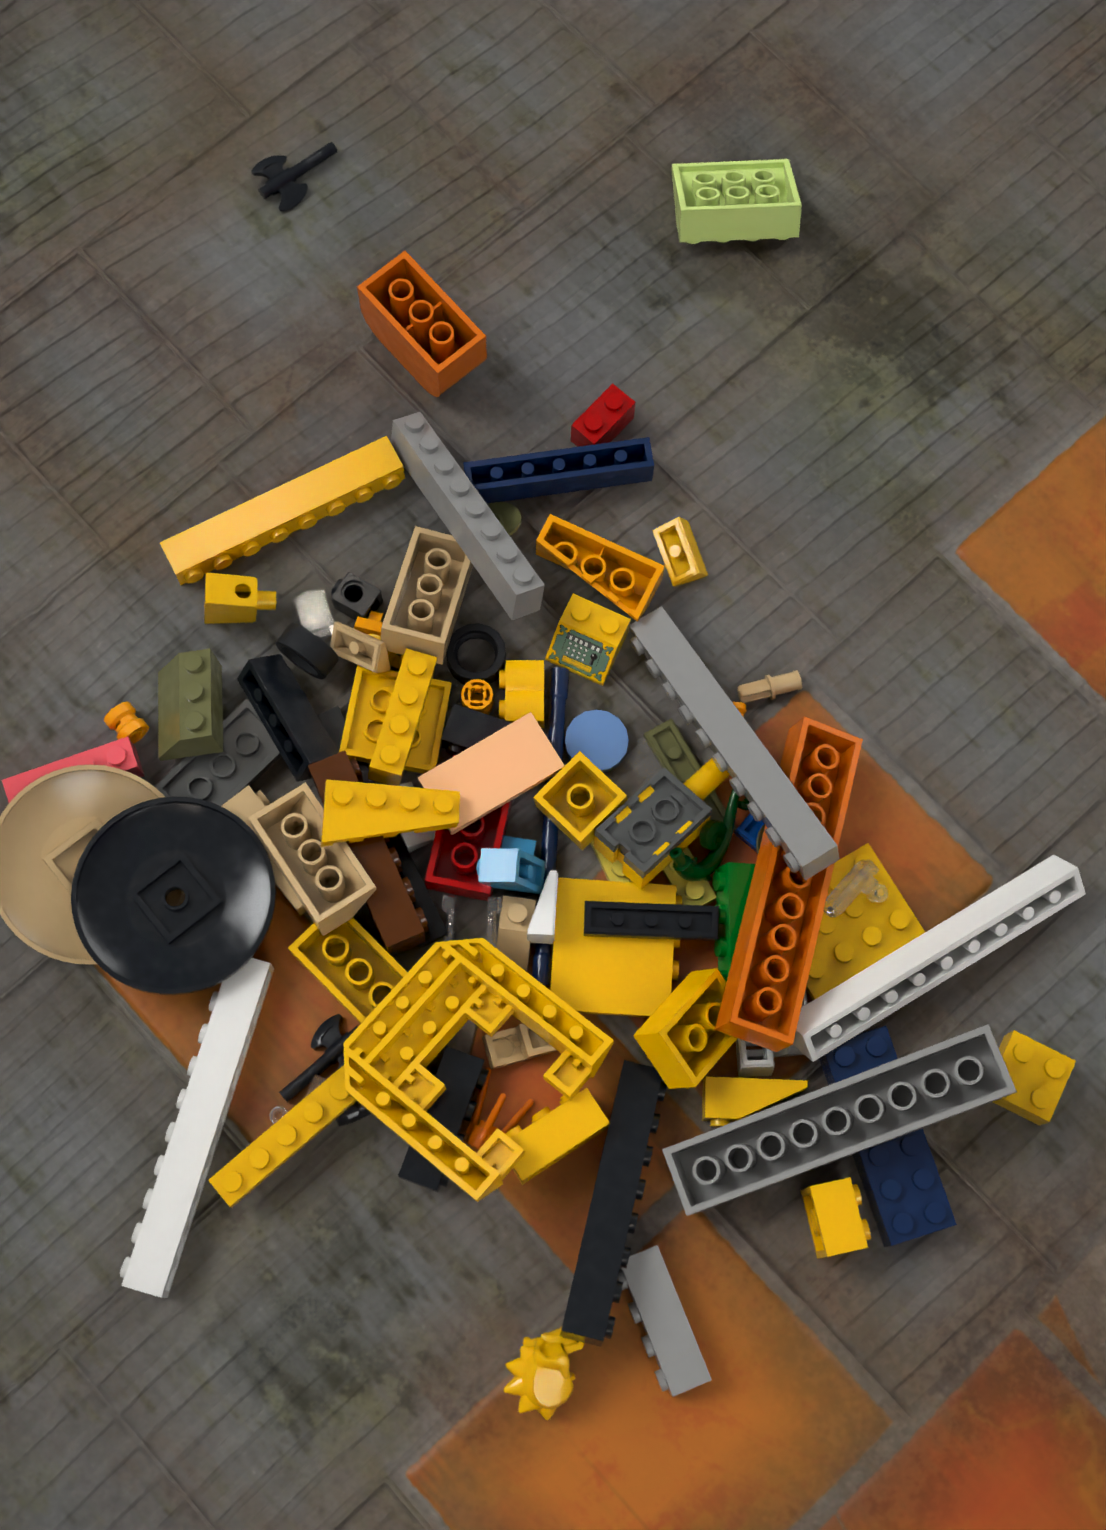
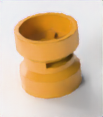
(479, 702)
(126, 723)

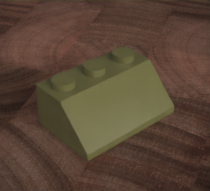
(190, 706)

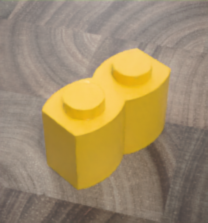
(523, 690)

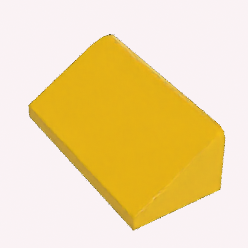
(680, 552)

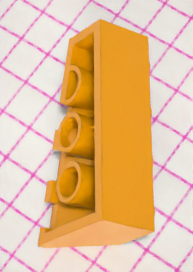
(611, 569)

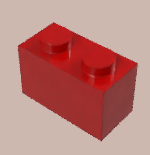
(603, 418)

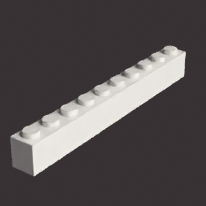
(936, 956)
(196, 1130)

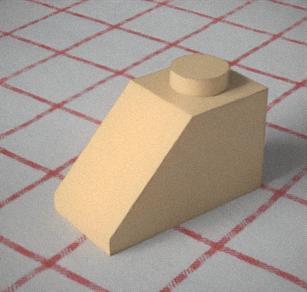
(513, 927)

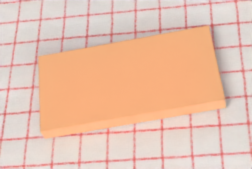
(496, 769)

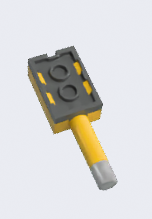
(656, 821)

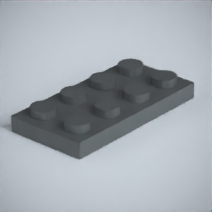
(222, 775)

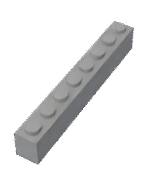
(467, 516)

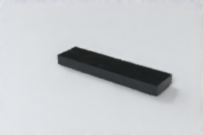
(651, 921)

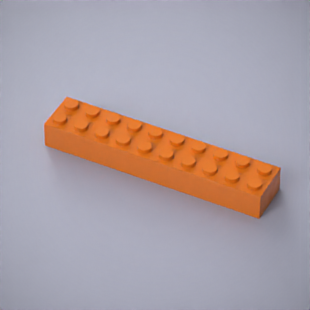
(782, 908)

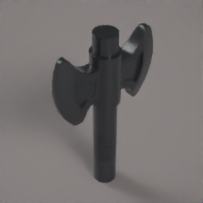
(282, 180)
(327, 1036)

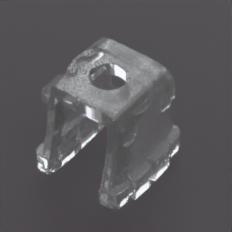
(450, 905)

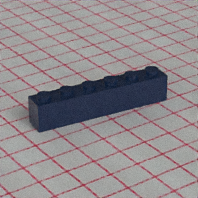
(562, 470)

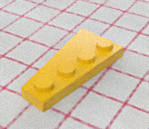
(375, 810)

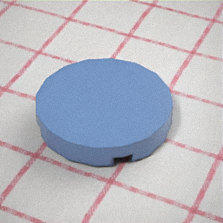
(599, 738)

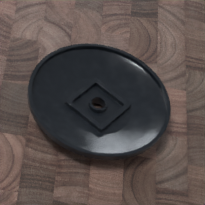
(165, 848)

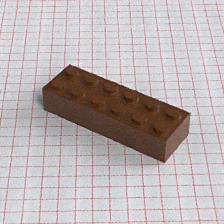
(391, 903)

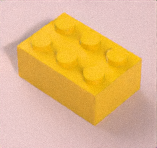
(682, 1031)
(557, 1133)

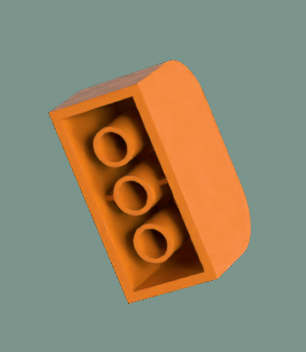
(421, 325)

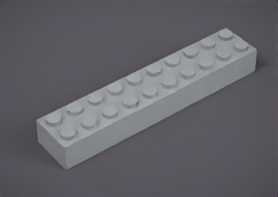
(839, 1120)

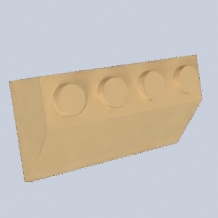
(323, 878)

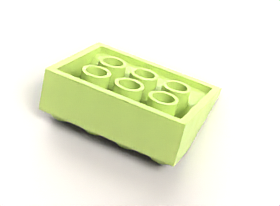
(736, 201)

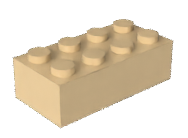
(427, 595)

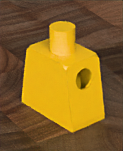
(234, 599)

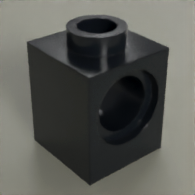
(350, 585)

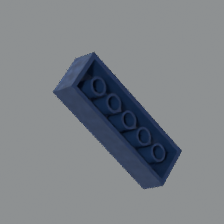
(899, 1173)

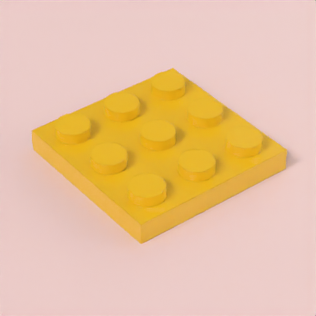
(367, 711)

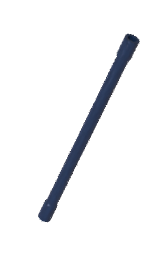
(558, 695)

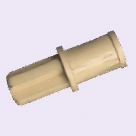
(769, 687)

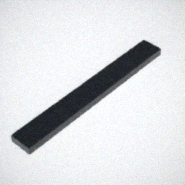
(334, 724)

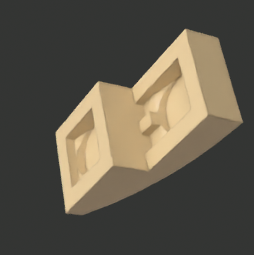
(514, 1046)

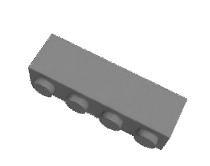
(664, 1322)

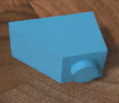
(511, 870)

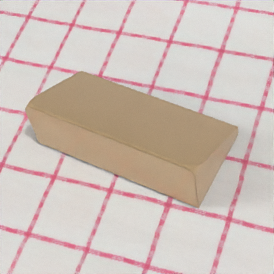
(360, 648)

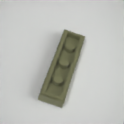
(678, 759)

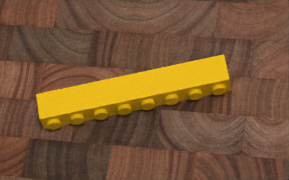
(283, 511)

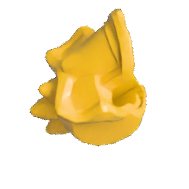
(543, 1373)

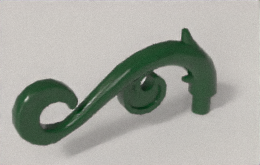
(713, 836)

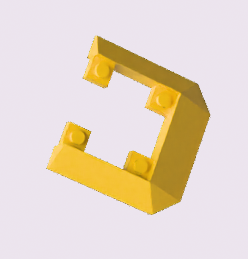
(418, 1019)

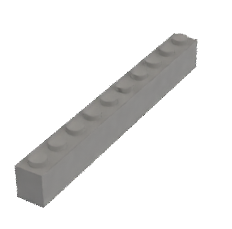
(734, 745)

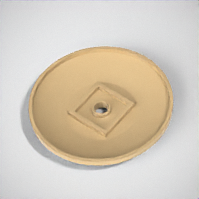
(42, 844)

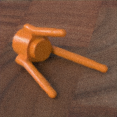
(481, 1132)

